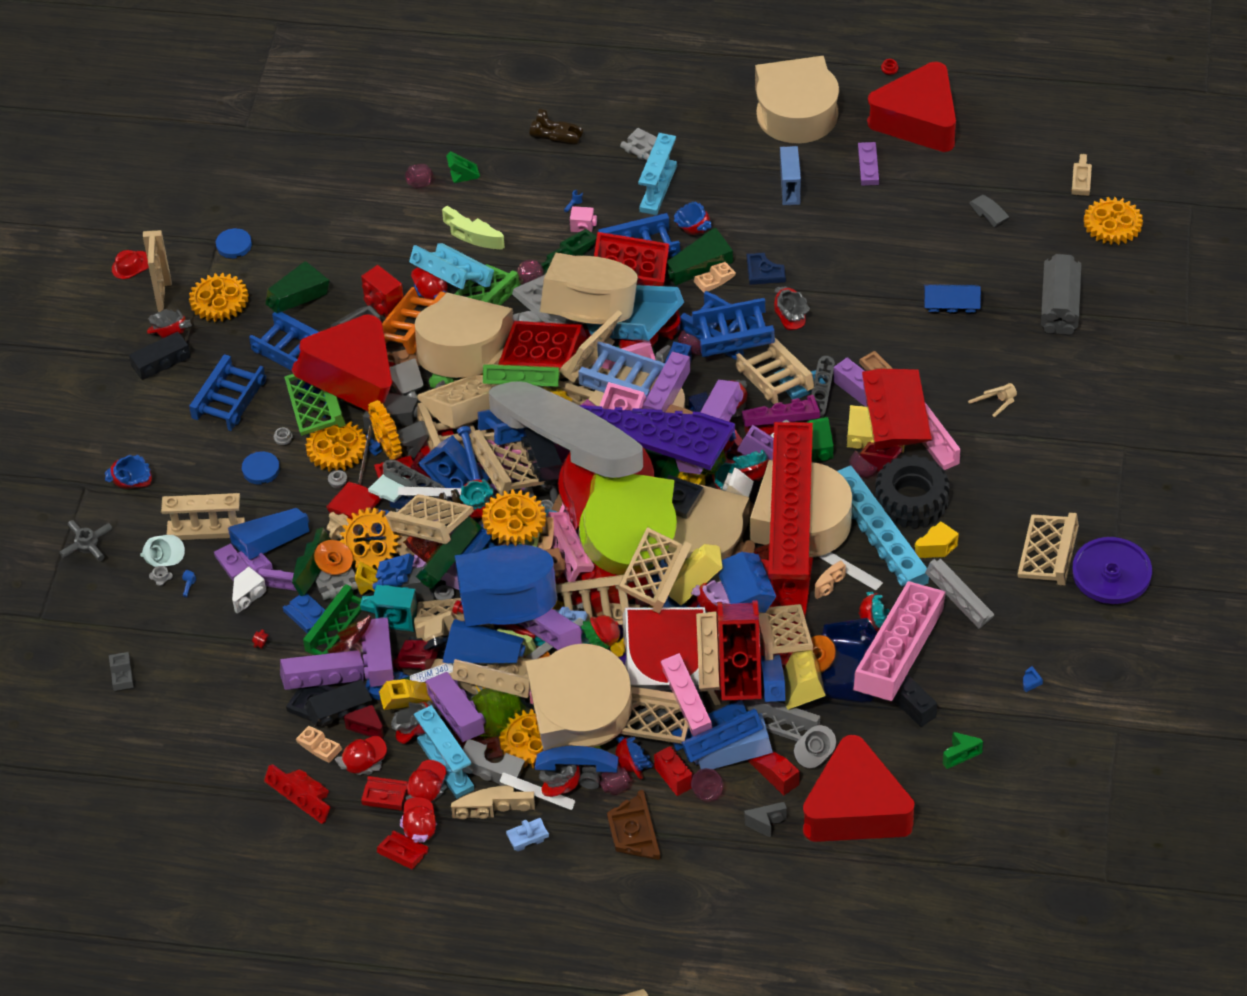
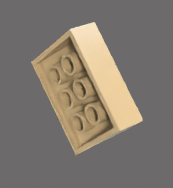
(458, 401)

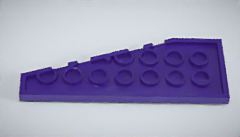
(686, 437)

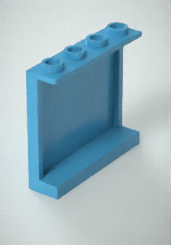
(651, 311)

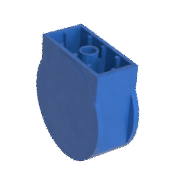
(506, 584)

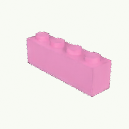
(686, 694)

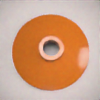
(333, 550)
(825, 647)

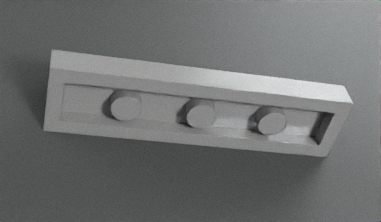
(959, 593)
(797, 718)

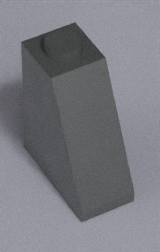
(401, 409)

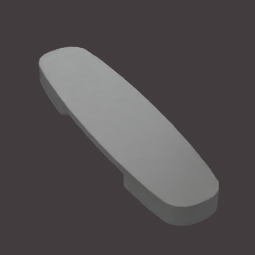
(589, 438)

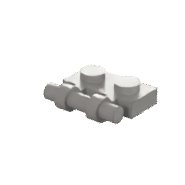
(639, 143)
(329, 584)

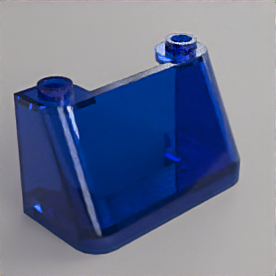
(851, 644)

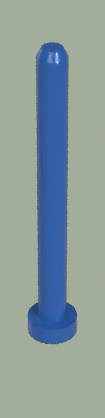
(464, 433)

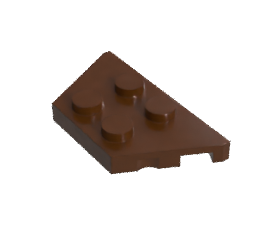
(633, 828)

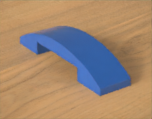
(578, 756)

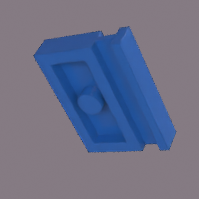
(304, 611)

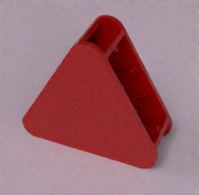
(916, 108)
(347, 361)
(857, 798)

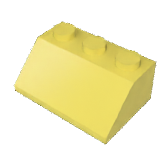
(859, 428)
(695, 571)
(802, 679)

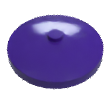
(1112, 570)

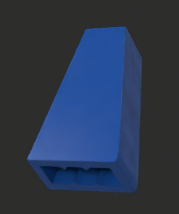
(268, 532)
(482, 645)
(772, 679)

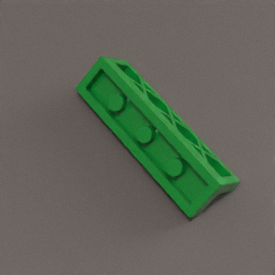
(329, 618)

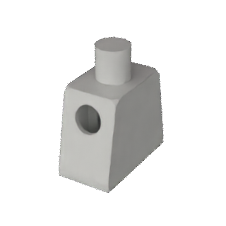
(406, 379)

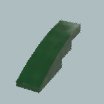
(575, 245)
(306, 567)

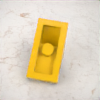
(365, 577)

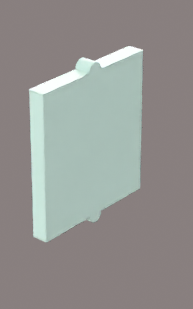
(386, 489)

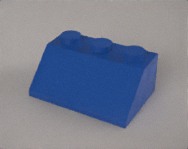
(952, 297)
(449, 465)
(746, 580)

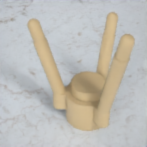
(1004, 393)

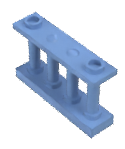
(598, 381)

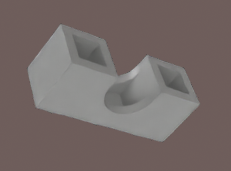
(490, 771)

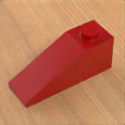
(777, 771)

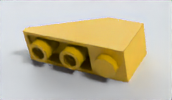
(400, 692)

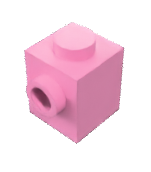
(582, 218)

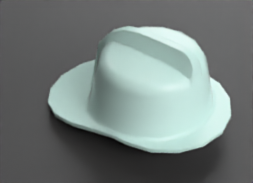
(163, 550)

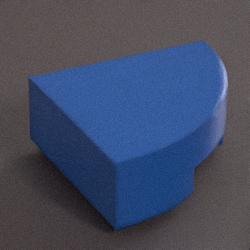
(1031, 679)

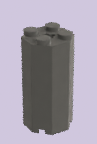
(1061, 294)

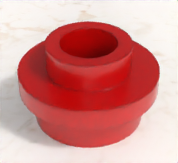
(889, 66)
(259, 639)

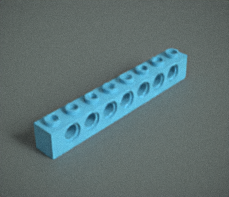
(883, 532)

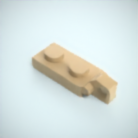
(1081, 177)

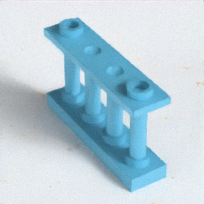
(657, 174)
(451, 266)
(442, 747)

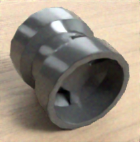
(590, 778)

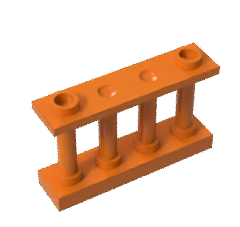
(396, 319)

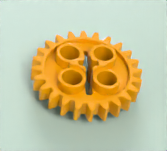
(1113, 220)
(218, 297)
(384, 430)
(336, 446)
(369, 522)
(515, 522)
(520, 740)

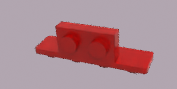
(300, 790)

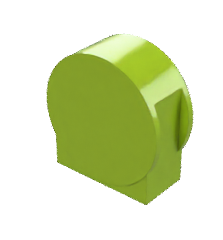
(619, 515)

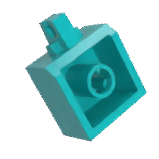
(395, 603)

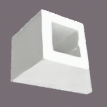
(738, 483)
(247, 588)

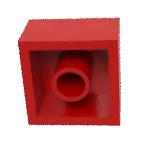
(381, 290)

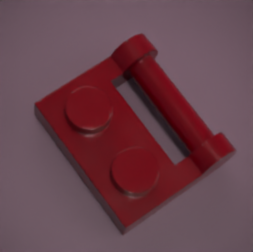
(414, 656)

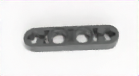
(823, 388)
(395, 470)

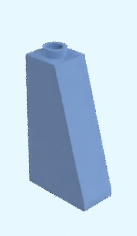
(790, 175)
(741, 750)

